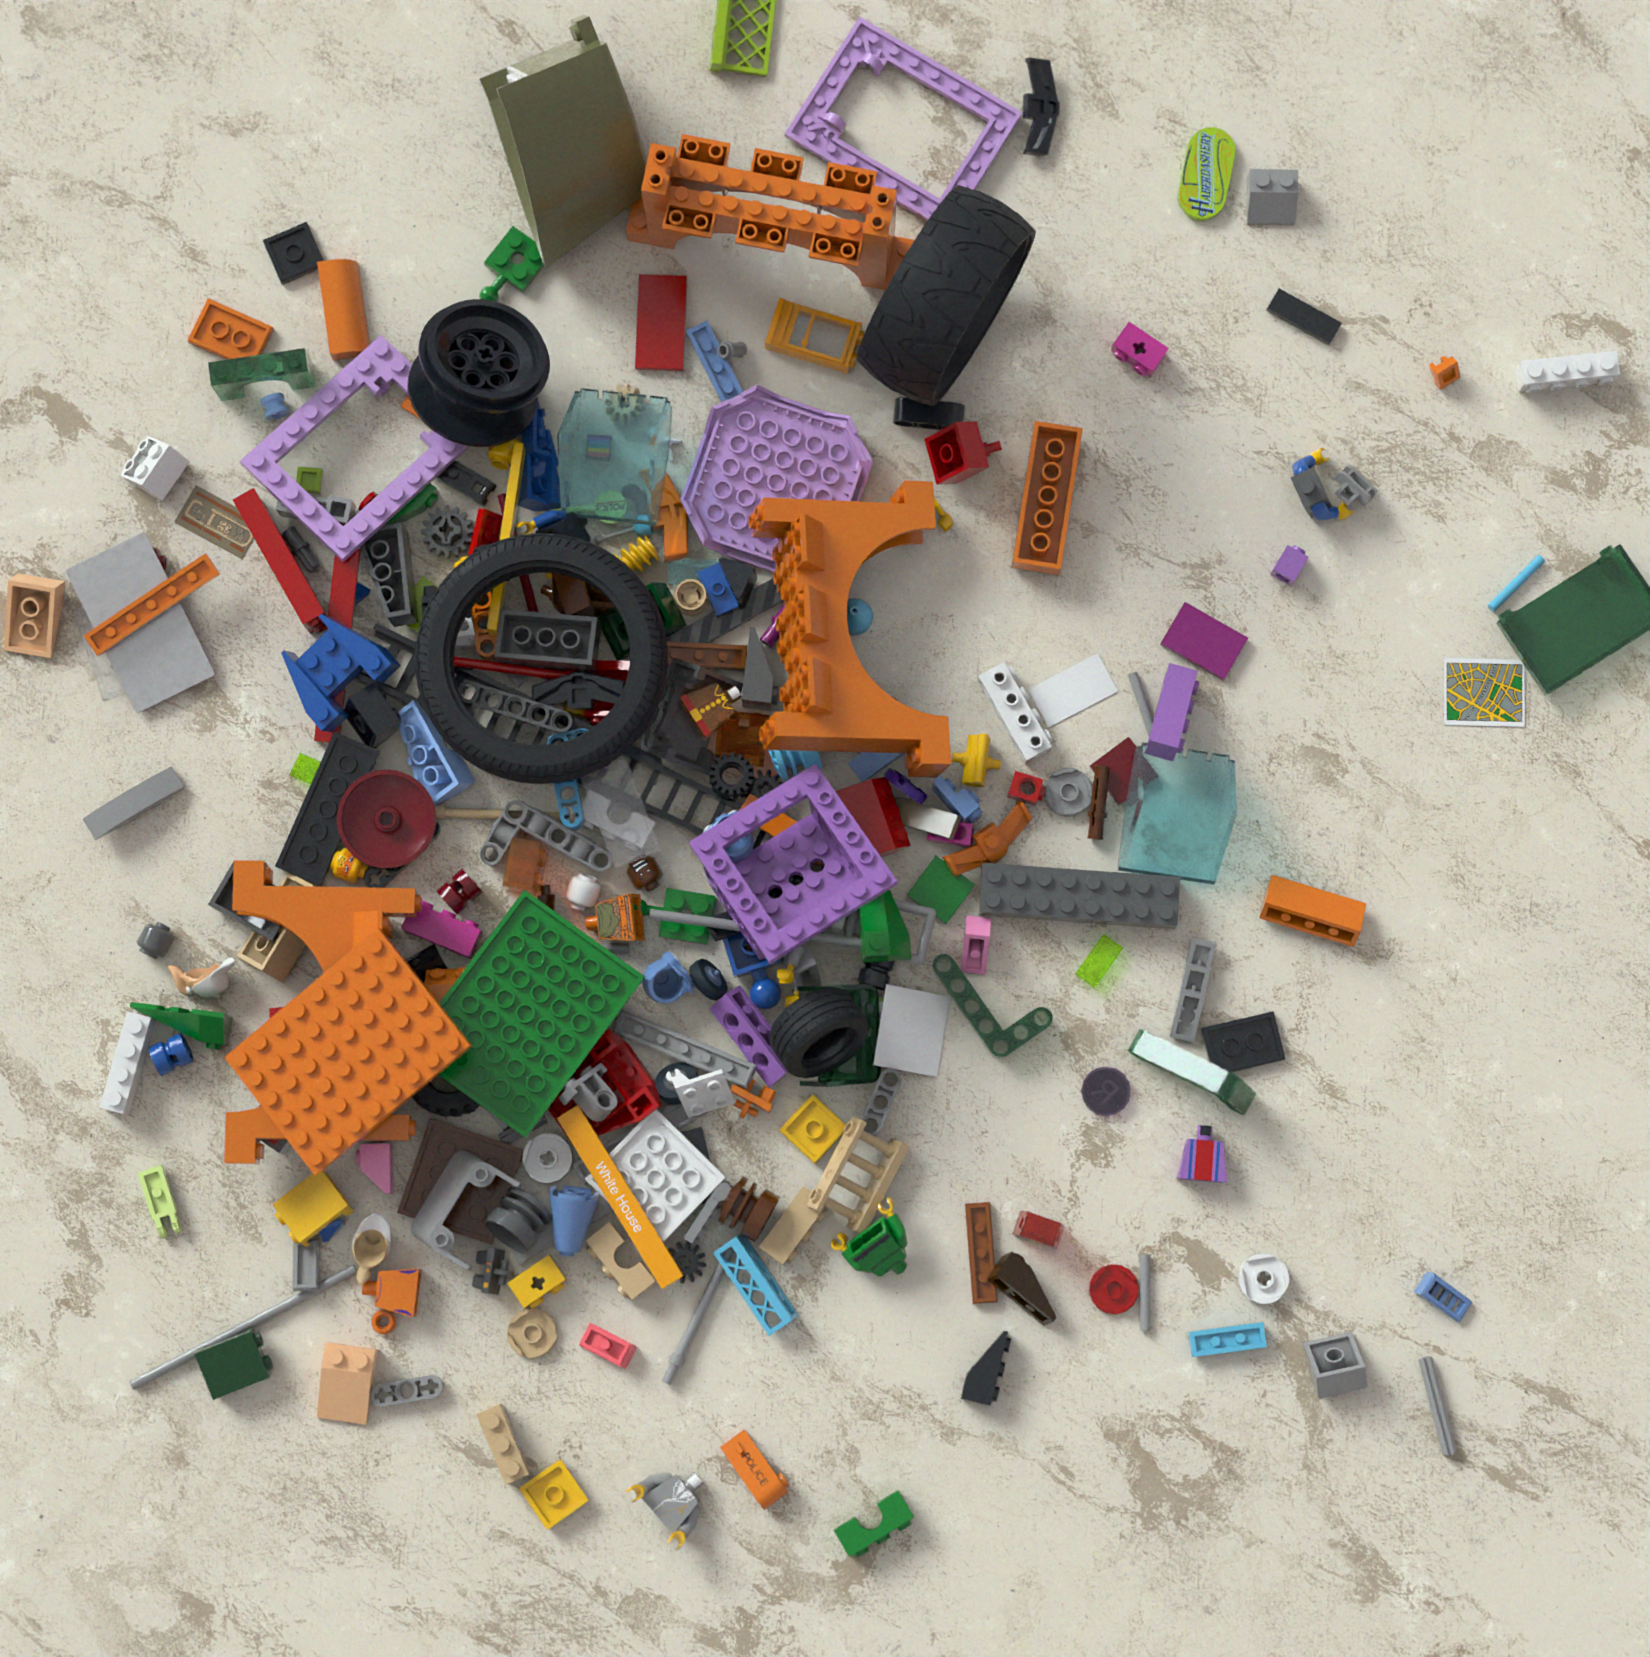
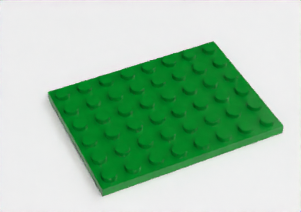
(532, 1011)

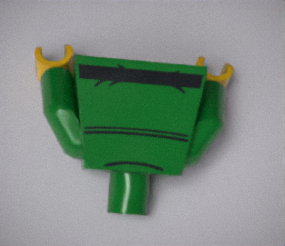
(878, 1246)

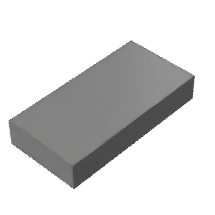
(306, 1266)

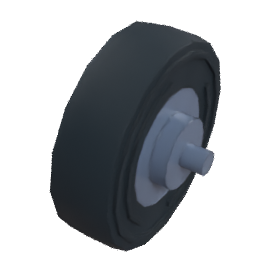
(708, 979)

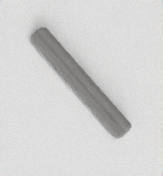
(1437, 1406)

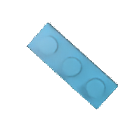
(1227, 1339)

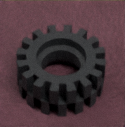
(740, 764)

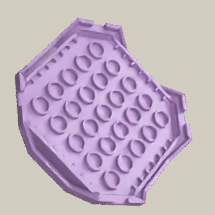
(772, 450)

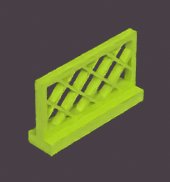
(721, 37)

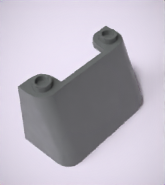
(670, 730)

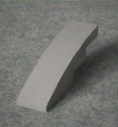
(133, 803)
(1193, 989)

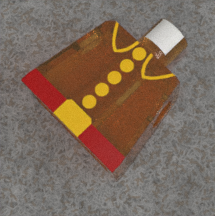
(710, 708)

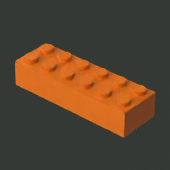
(1047, 498)

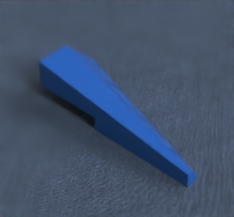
(540, 476)

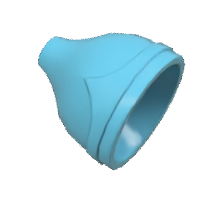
(858, 616)

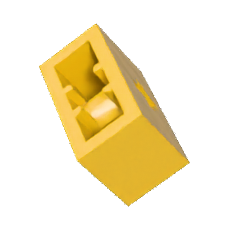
(523, 1284)

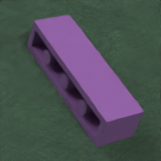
(1171, 712)

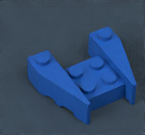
(331, 666)

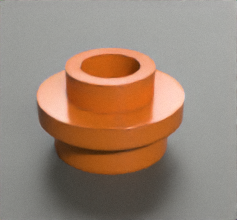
(376, 1321)

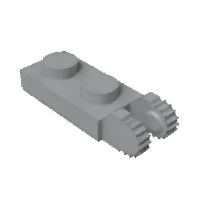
(709, 1210)

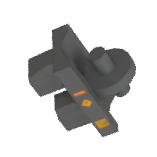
(495, 1271)

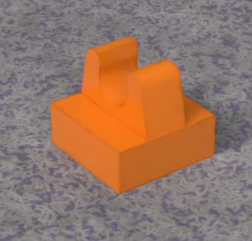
(1445, 372)

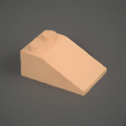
(33, 614)
(346, 1382)

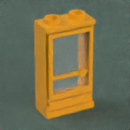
(814, 336)

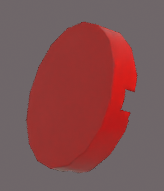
(1113, 1289)

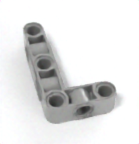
(542, 827)

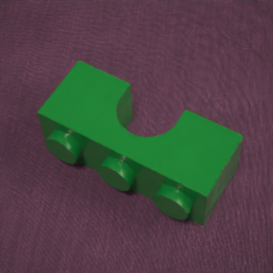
(857, 1538)

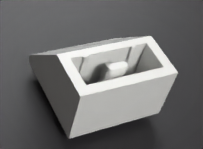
(154, 467)

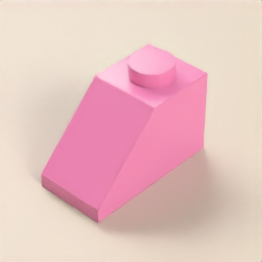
(975, 944)
(377, 1164)

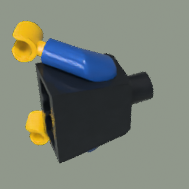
(558, 523)

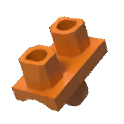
(763, 1101)

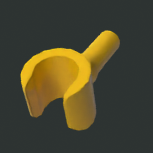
(945, 521)

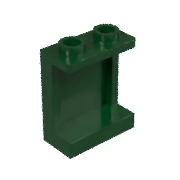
(234, 1363)

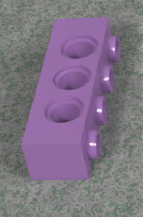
(750, 1033)

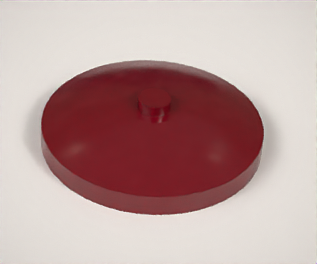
(386, 819)

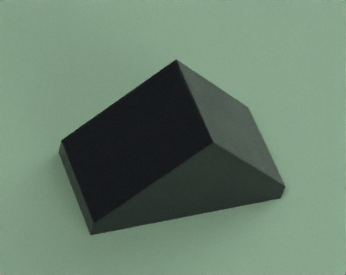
(740, 578)

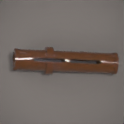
(1098, 804)

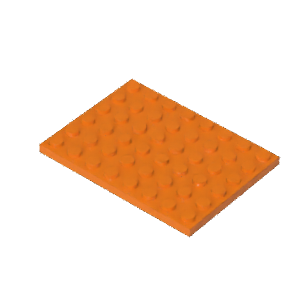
(347, 1051)

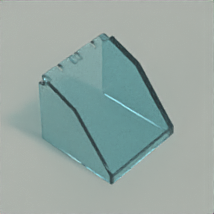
(614, 456)
(1178, 815)

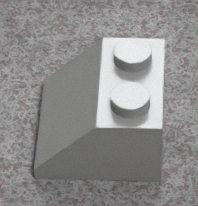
(1272, 196)
(1335, 1365)

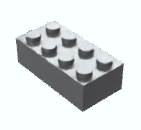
(548, 640)

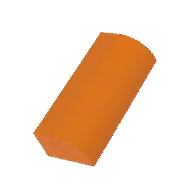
(343, 308)
(1312, 910)

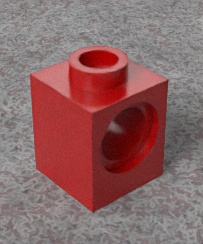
(1015, 789)

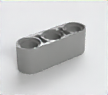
(885, 1091)

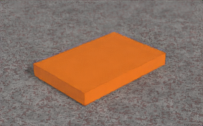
(229, 332)

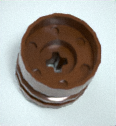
(748, 1208)

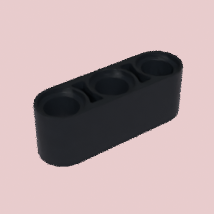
(920, 415)

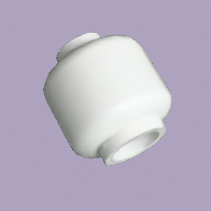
(583, 891)

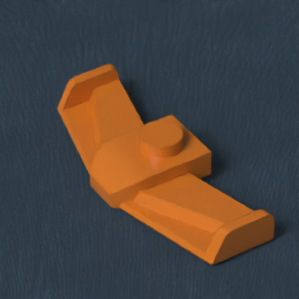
(674, 523)
(990, 842)

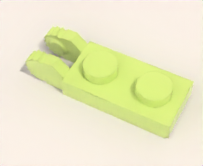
(159, 1199)

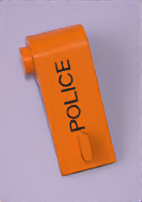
(754, 1470)

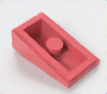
(608, 1345)

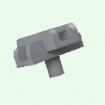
(1355, 487)

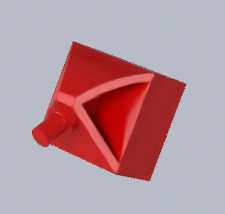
(958, 452)

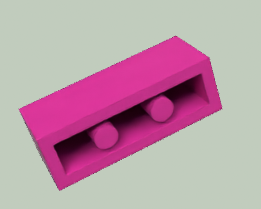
(444, 930)

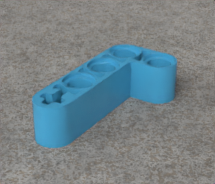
(573, 784)

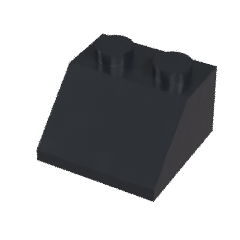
(372, 716)

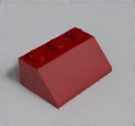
(876, 814)

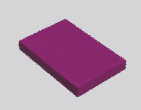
(1204, 641)

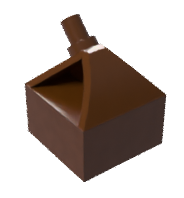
(576, 597)

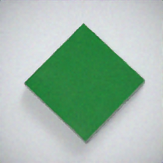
(940, 889)

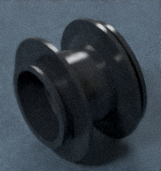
(478, 373)

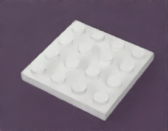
(663, 1172)

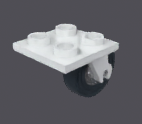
(698, 1094)

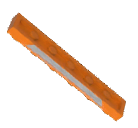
(151, 604)

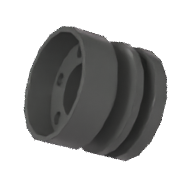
(518, 1220)

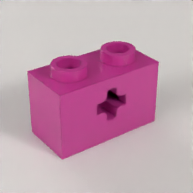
(1134, 338)

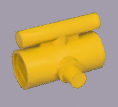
(976, 760)

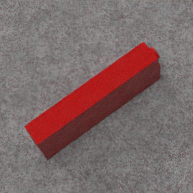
(281, 560)

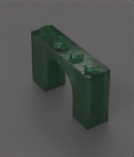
(290, 366)

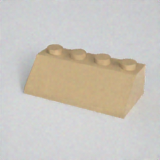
(279, 955)

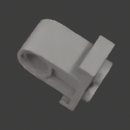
(590, 1092)

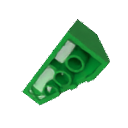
(883, 931)
(202, 1025)

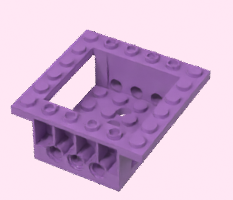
(828, 835)

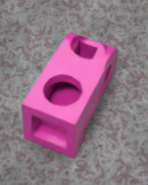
(962, 837)

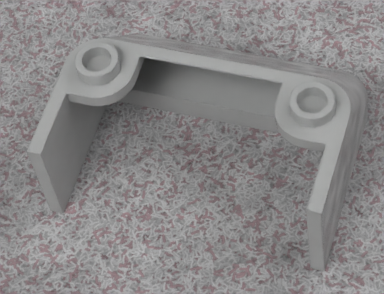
(461, 1169)

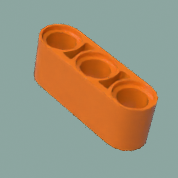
(482, 636)

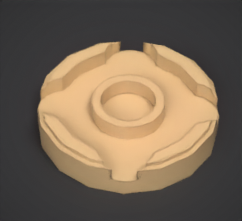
(532, 1333)

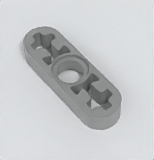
(390, 1400)

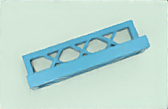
(764, 1280)

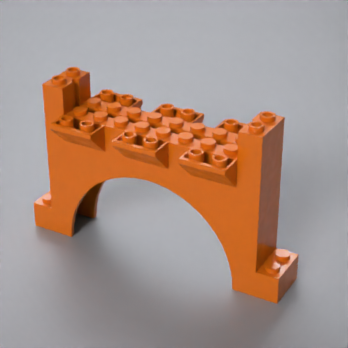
(681, 204)
(829, 694)
(331, 926)

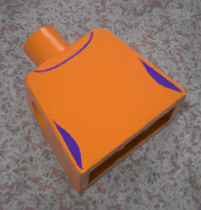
(396, 1290)

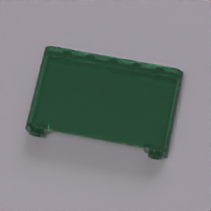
(1580, 620)

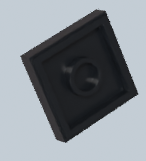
(293, 253)

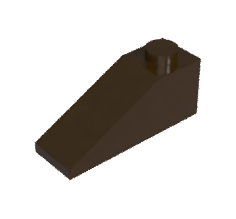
(1020, 1284)

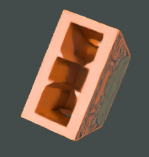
(618, 919)

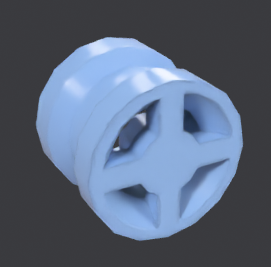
(274, 406)

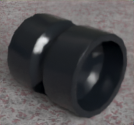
(876, 974)

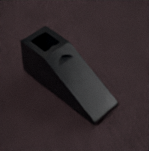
(982, 1377)

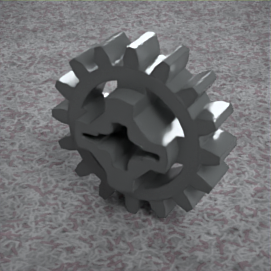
(436, 531)

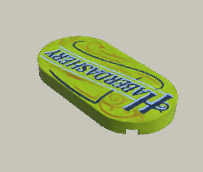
(1206, 173)

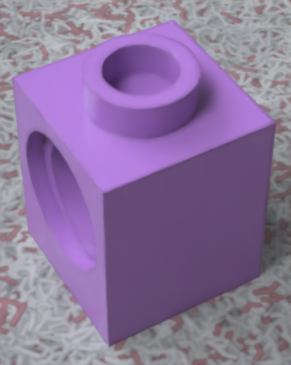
(1290, 564)

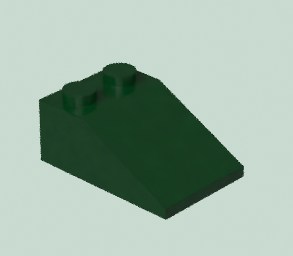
(615, 629)

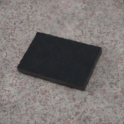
(1244, 1042)

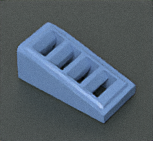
(1425, 1286)

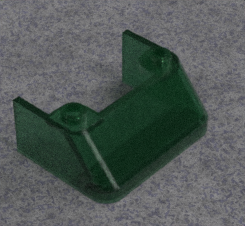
(860, 1066)

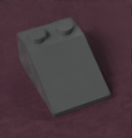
(758, 682)
(223, 900)

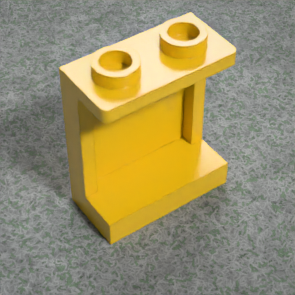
(311, 1207)

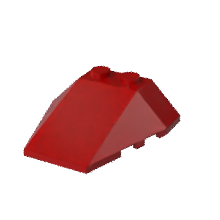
(627, 1079)

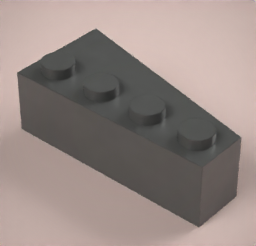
(391, 570)

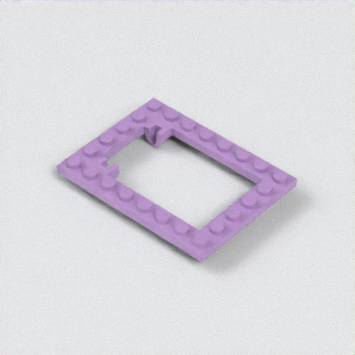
(875, 47)
(373, 364)

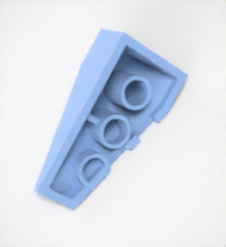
(432, 763)

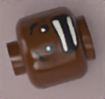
(645, 873)

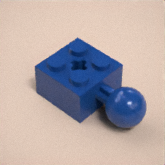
(764, 991)

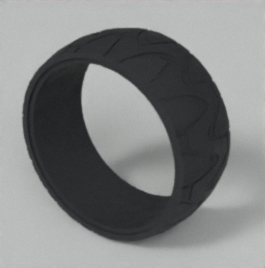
(945, 295)

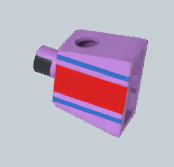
(1203, 1158)

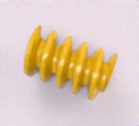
(638, 554)

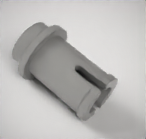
(727, 350)

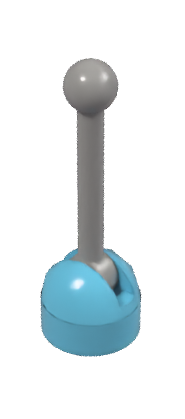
(640, 529)

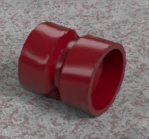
(456, 900)

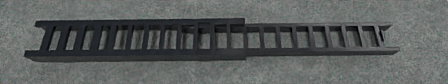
(634, 753)

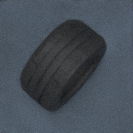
(818, 1032)

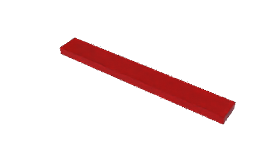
(342, 609)

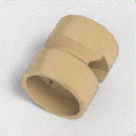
(691, 597)

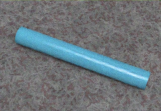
(1515, 583)

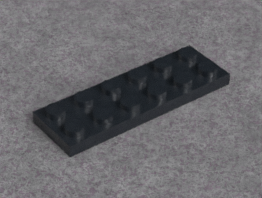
(315, 831)

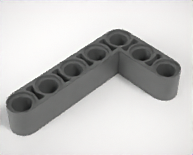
(504, 706)

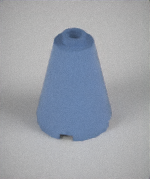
(571, 1216)

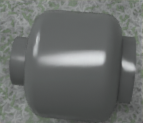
(155, 940)

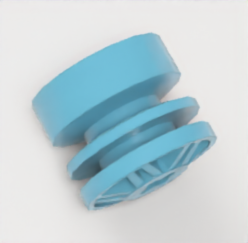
(787, 759)

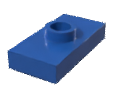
(718, 589)

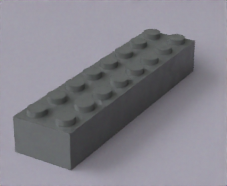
(1079, 896)

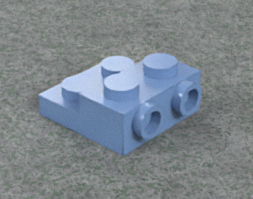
(962, 804)

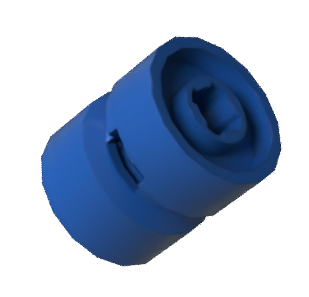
(170, 1054)

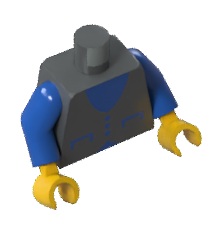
(1312, 491)

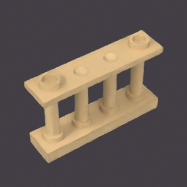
(880, 1180)

